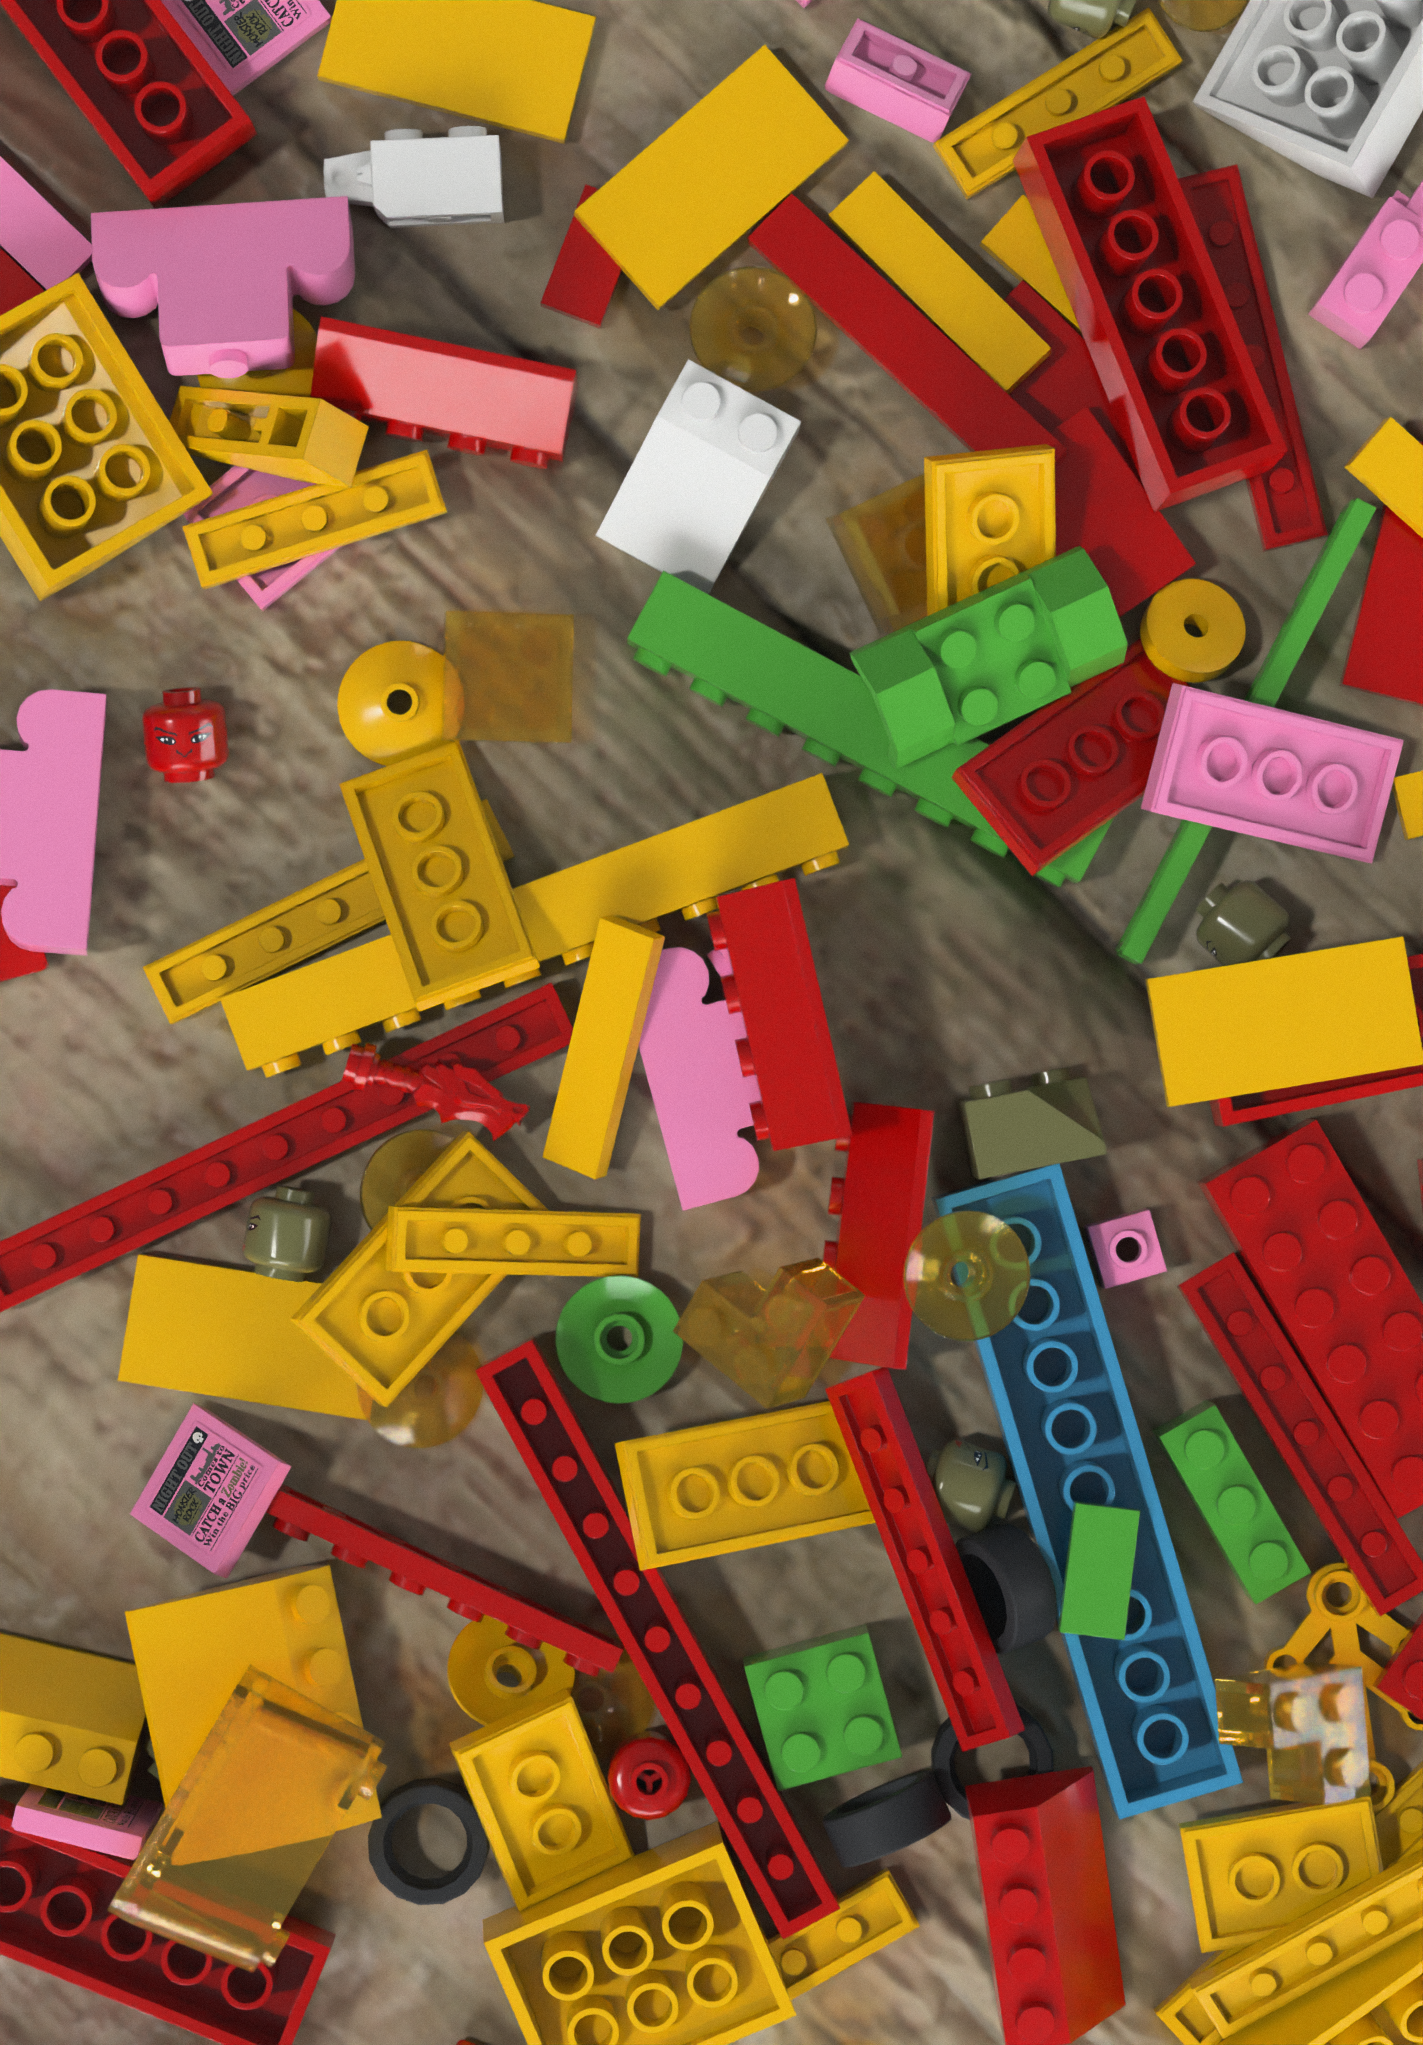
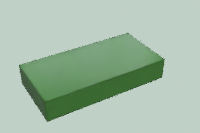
(1099, 1570)

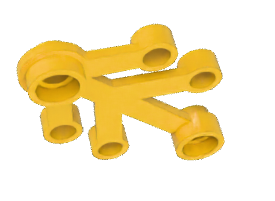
(1342, 1624)

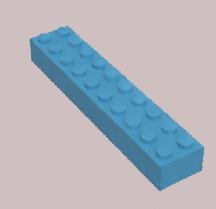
(1079, 1441)

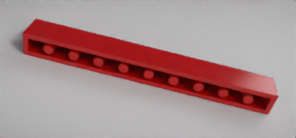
(658, 1638)

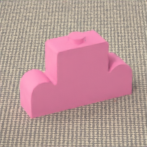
(224, 276)
(51, 820)
(698, 1083)

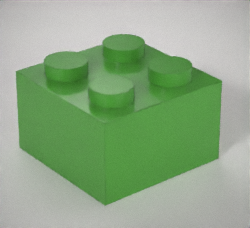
(822, 1707)

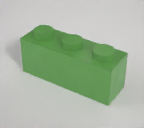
(1231, 1501)

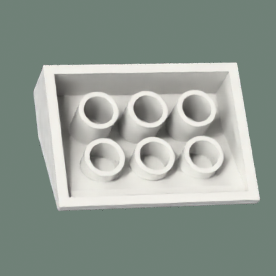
(1323, 83)

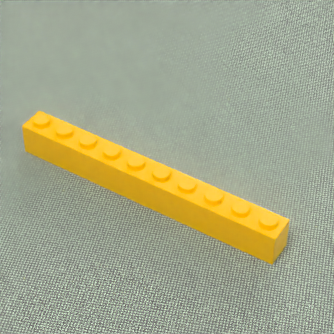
(561, 913)

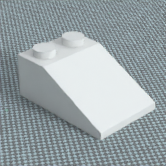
(698, 477)

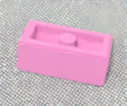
(896, 81)

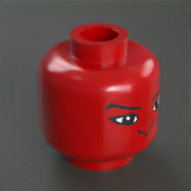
(185, 736)
(645, 1752)

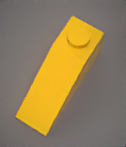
(270, 433)

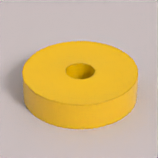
(1211, 612)

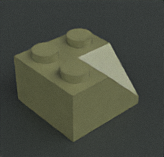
(1029, 1125)

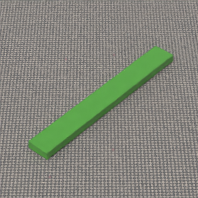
(1264, 691)

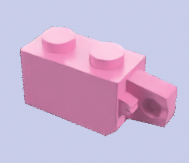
(1374, 270)

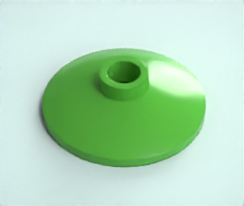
(613, 1373)

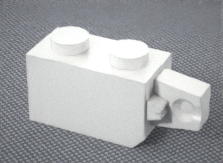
(424, 179)

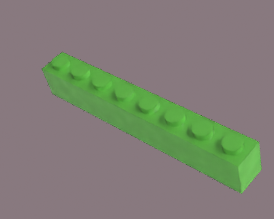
(816, 700)

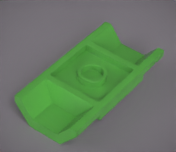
(992, 656)

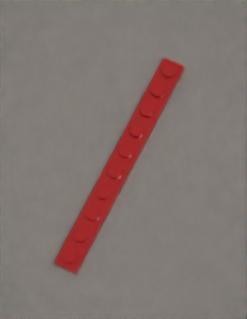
(267, 1151)

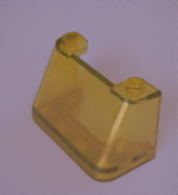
(249, 1823)

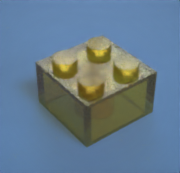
(887, 552)

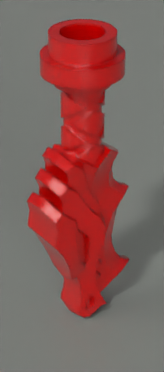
(452, 1092)

